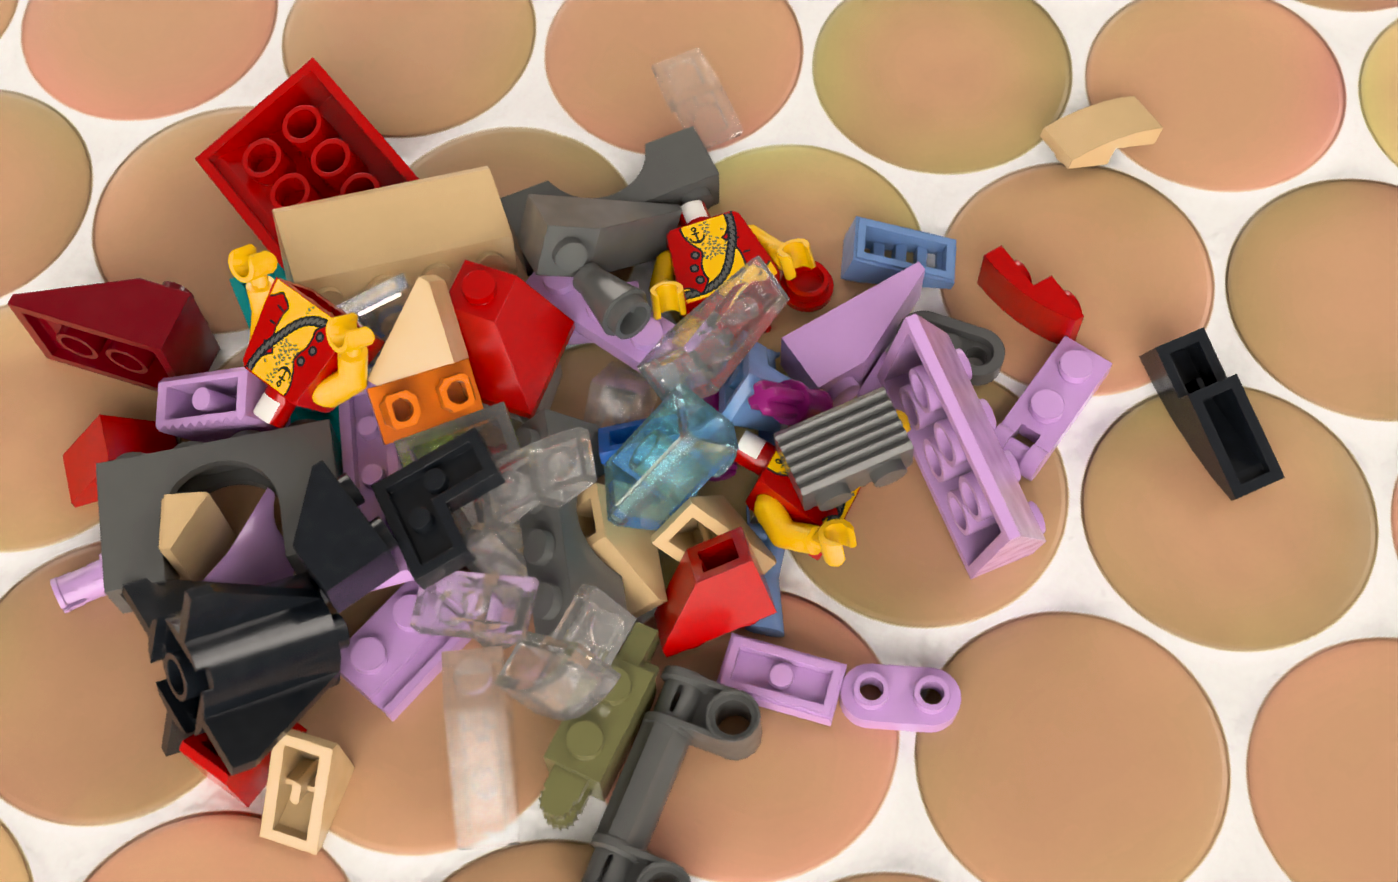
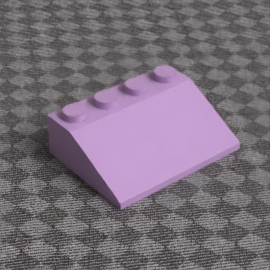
(958, 449)

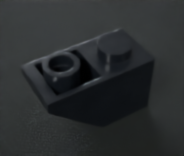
(337, 541)

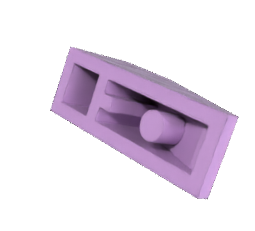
(847, 342)

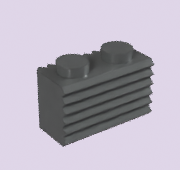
(845, 450)

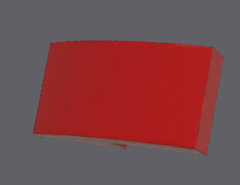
(1038, 307)

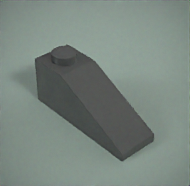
(569, 232)

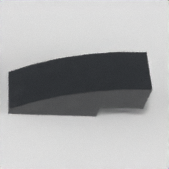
(1212, 414)

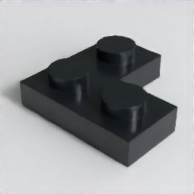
(423, 499)

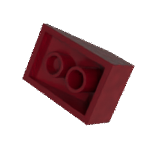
(120, 329)

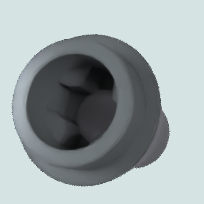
(615, 303)

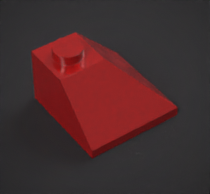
(509, 336)

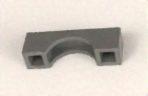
(673, 173)
(554, 540)

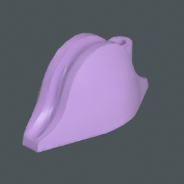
(257, 552)

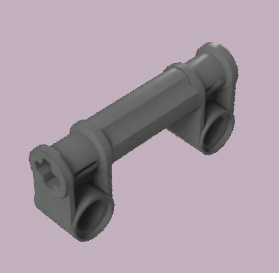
(683, 716)

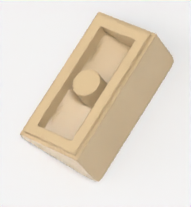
(193, 534)

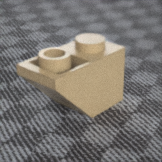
(624, 551)

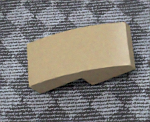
(1094, 132)

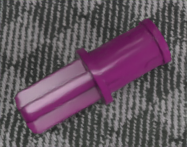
(789, 401)

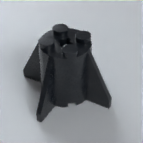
(238, 659)

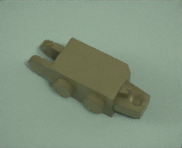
(593, 747)

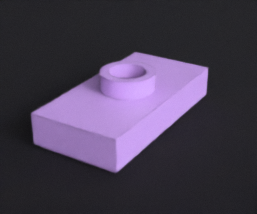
(783, 678)

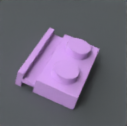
(391, 659)

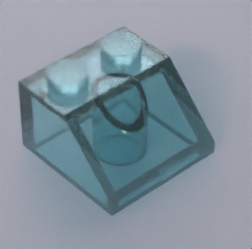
(667, 460)

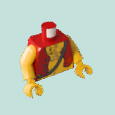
(710, 251)
(299, 342)
(781, 511)

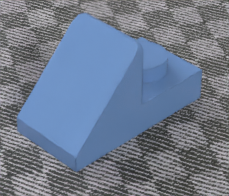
(739, 387)

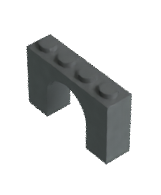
(136, 483)

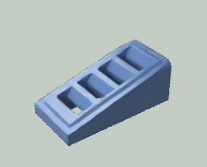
(881, 236)

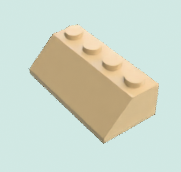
(406, 228)

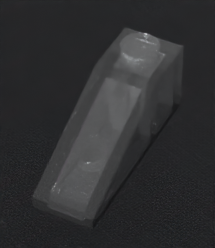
(716, 334)
(480, 749)

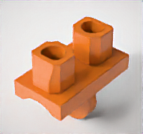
(424, 400)

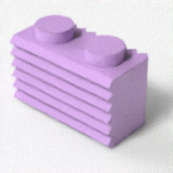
(210, 405)

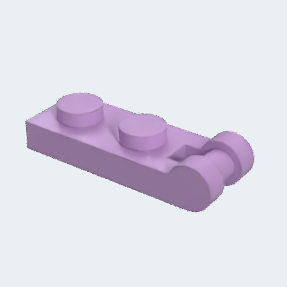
(1051, 404)

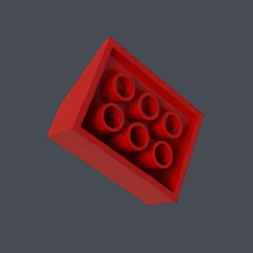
(299, 149)

